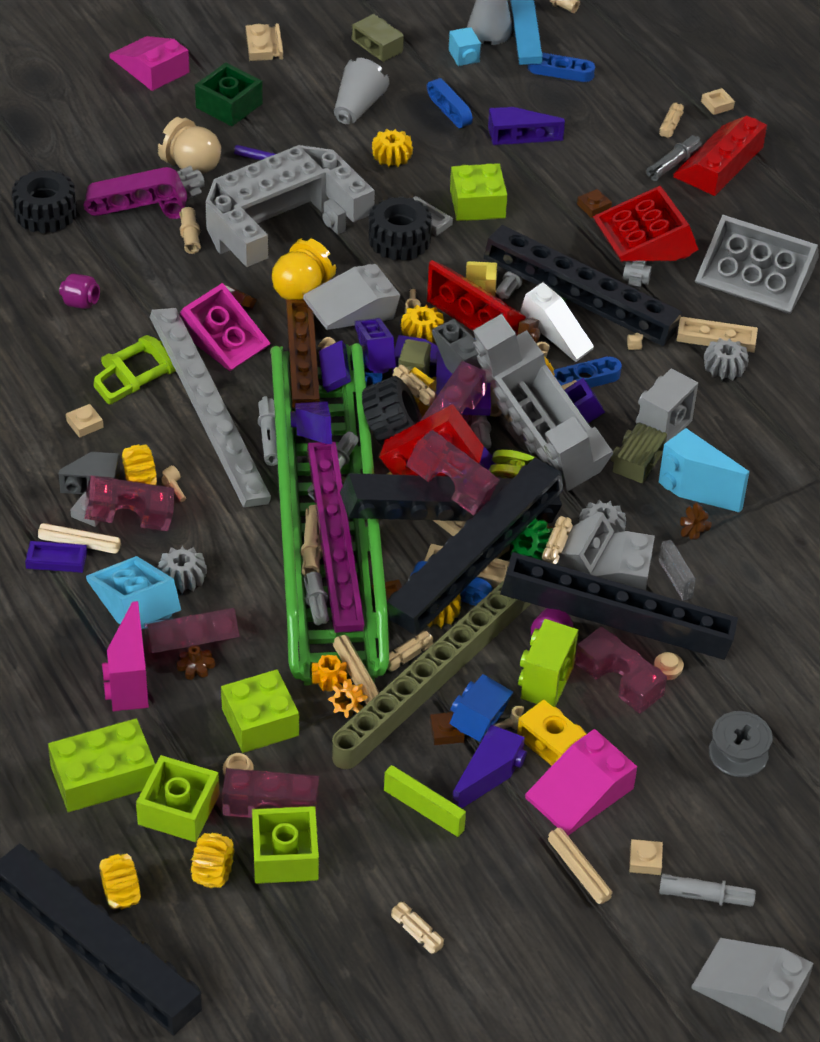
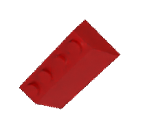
(723, 155)
(466, 300)

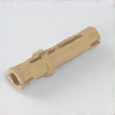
(311, 549)

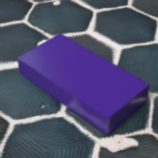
(334, 366)
(56, 556)

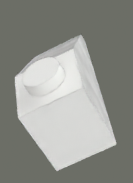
(556, 321)

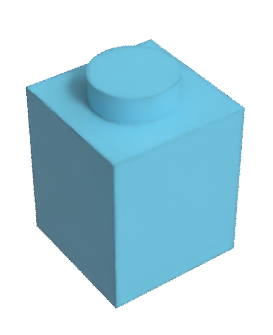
(464, 46)

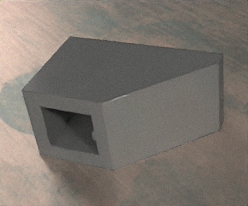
(455, 345)
(76, 475)

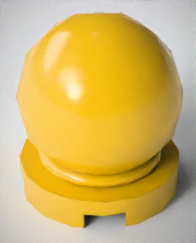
(302, 269)

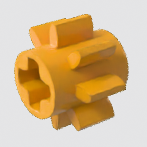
(329, 672)
(351, 691)

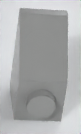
(586, 543)

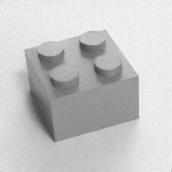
(668, 403)

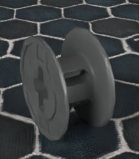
(740, 744)

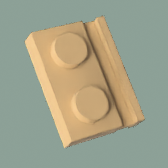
(264, 42)

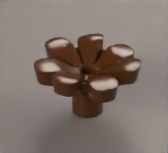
(695, 522)
(195, 662)

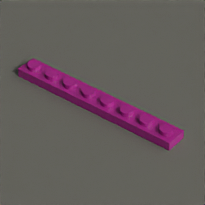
(335, 538)

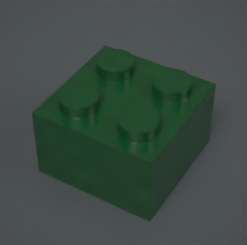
(228, 94)

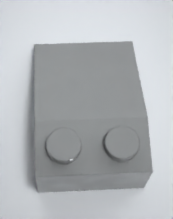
(354, 296)
(626, 559)
(755, 980)

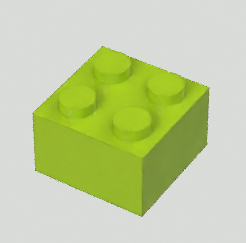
(478, 192)
(548, 662)
(260, 711)
(178, 798)
(285, 844)

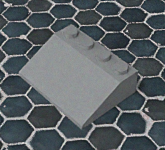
(758, 264)

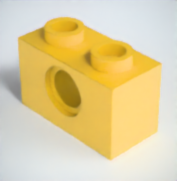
(548, 731)

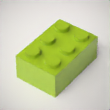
(101, 764)

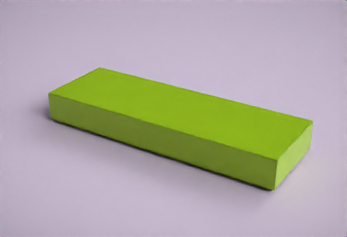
(424, 800)

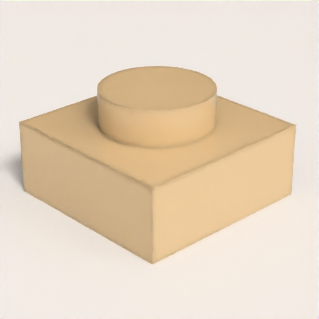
(717, 101)
(84, 420)
(646, 857)

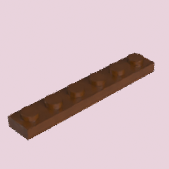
(302, 352)

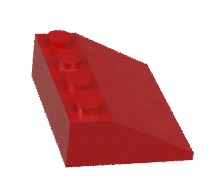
(647, 229)

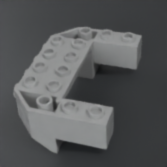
(275, 186)
(538, 403)

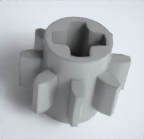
(191, 181)
(637, 273)

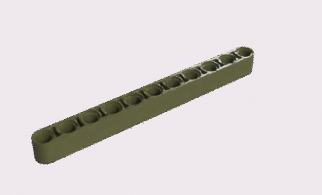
(423, 678)

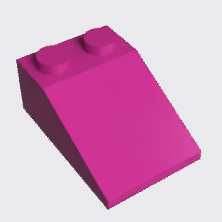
(153, 60)
(223, 328)
(126, 665)
(583, 782)

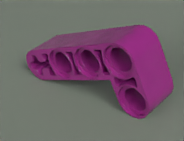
(138, 190)

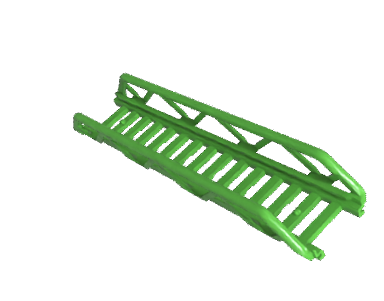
(292, 529)

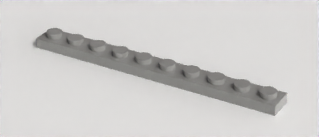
(210, 408)

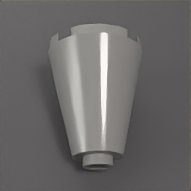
(491, 21)
(359, 89)

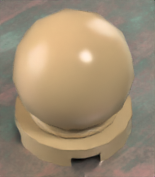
(190, 146)

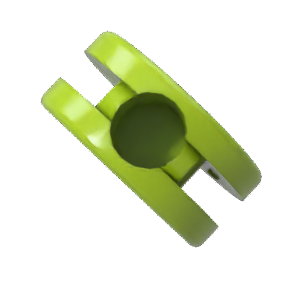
(508, 463)

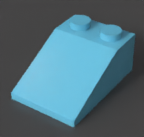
(702, 472)
(132, 582)

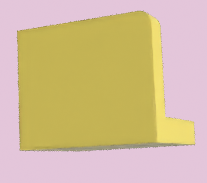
(483, 275)

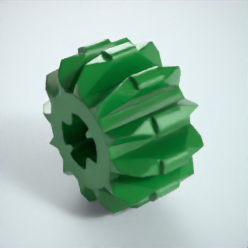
(536, 532)

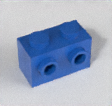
(479, 707)

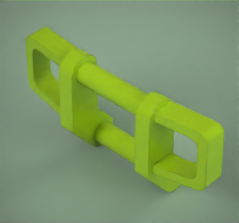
(114, 364)

